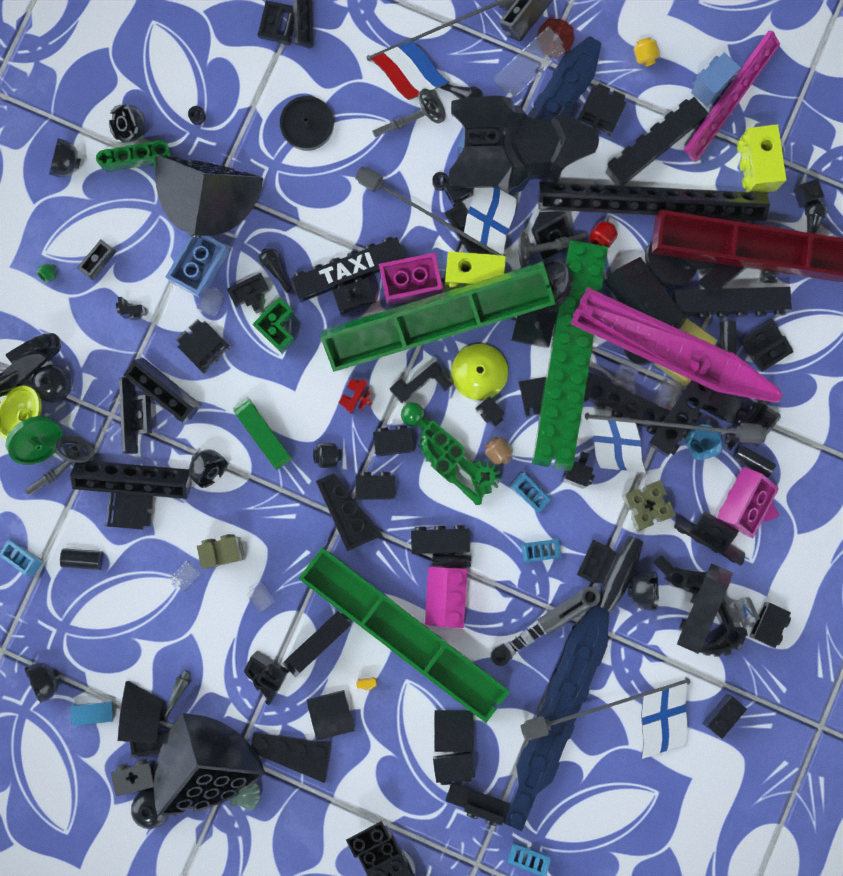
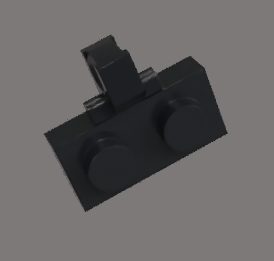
(249, 292)

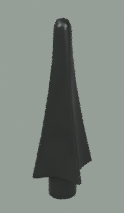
(180, 685)

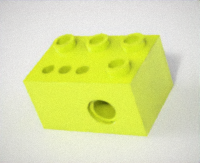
(761, 159)
(479, 266)

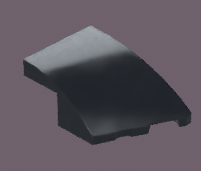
(139, 715)

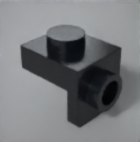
(133, 312)

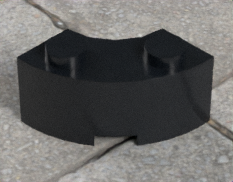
(722, 406)

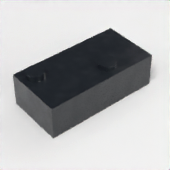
(639, 288)
(704, 608)

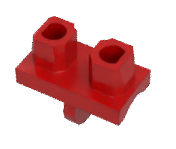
(359, 388)

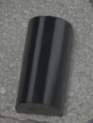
(96, 259)
(727, 336)
(754, 461)
(81, 559)

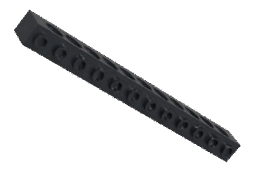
(652, 200)

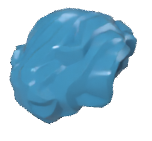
(703, 443)

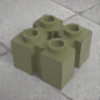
(659, 510)
(221, 552)

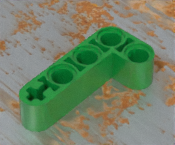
(134, 151)
(261, 433)

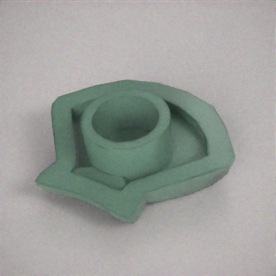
(247, 797)

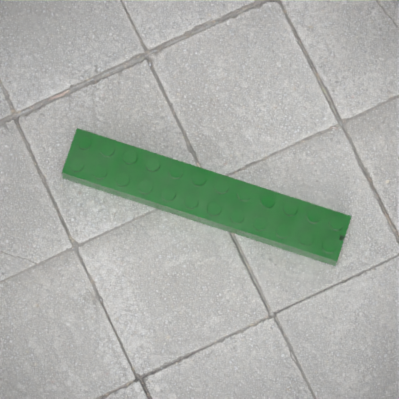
(438, 317)
(568, 364)
(404, 634)

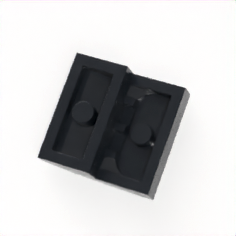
(766, 345)
(330, 715)
(453, 731)

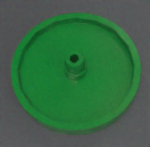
(33, 440)

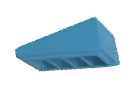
(534, 487)
(525, 554)
(30, 565)
(526, 866)

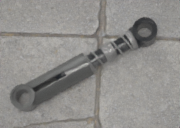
(547, 624)

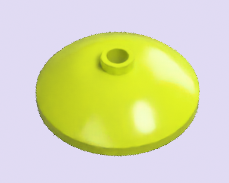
(474, 384)
(17, 406)

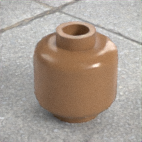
(498, 451)

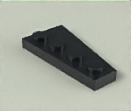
(348, 517)
(298, 754)

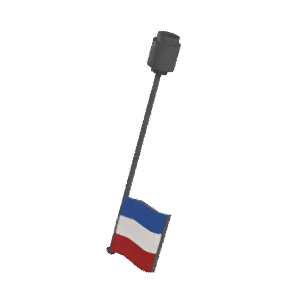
(410, 67)

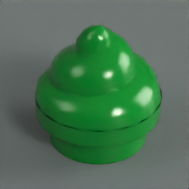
(47, 272)

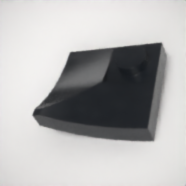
(534, 328)

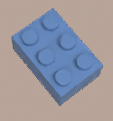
(197, 264)

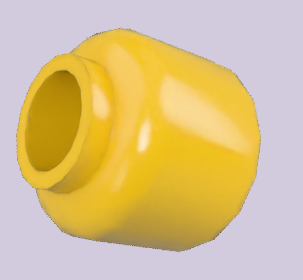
(646, 51)

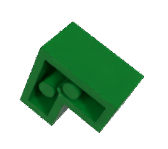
(271, 325)

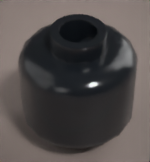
(327, 455)

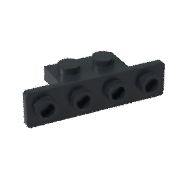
(758, 414)
(135, 416)
(713, 534)
(478, 804)

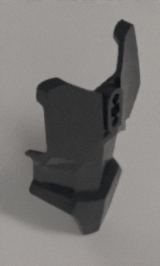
(522, 145)

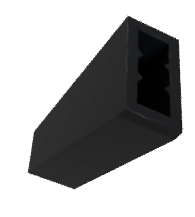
(317, 643)

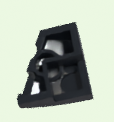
(266, 675)

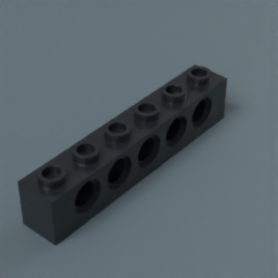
(626, 397)
(659, 440)
(131, 479)

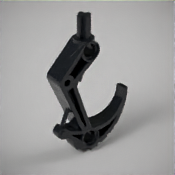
(27, 359)
(689, 582)

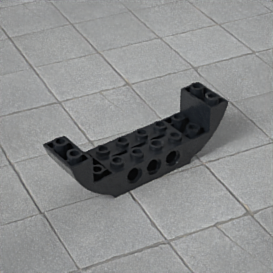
(379, 852)

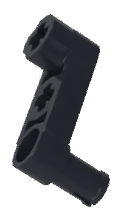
(434, 371)

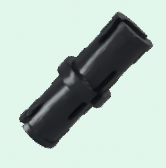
(451, 560)

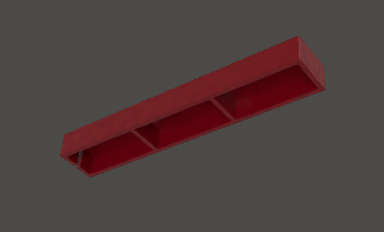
(748, 245)

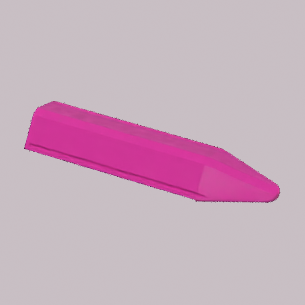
(671, 347)

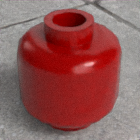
(603, 234)

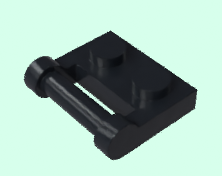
(271, 22)

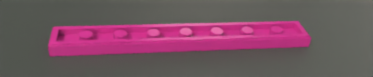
(732, 96)

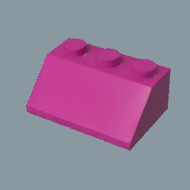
(410, 279)
(748, 502)
(446, 597)

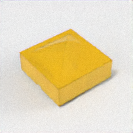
(366, 683)

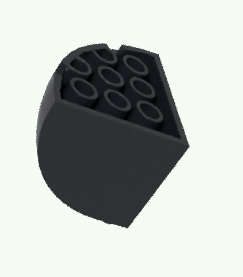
(204, 195)
(202, 765)

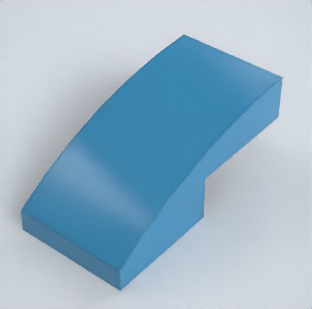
(91, 713)

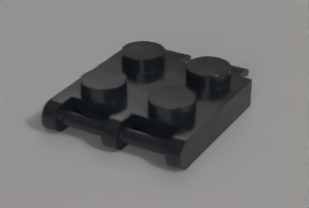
(602, 109)
(202, 345)
(129, 511)

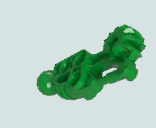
(413, 415)

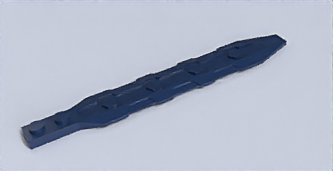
(566, 85)
(565, 697)

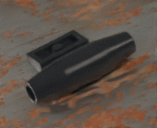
(611, 569)

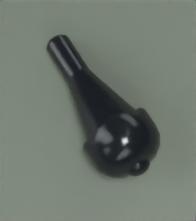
(463, 92)
(815, 213)
(270, 260)

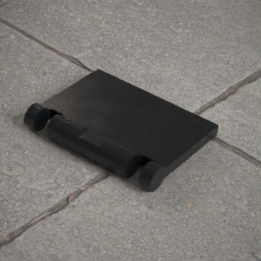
(532, 394)

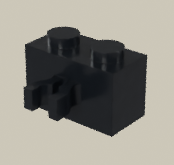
(353, 295)
(580, 475)

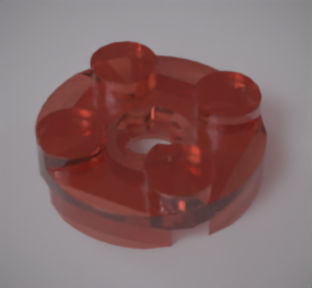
(562, 29)

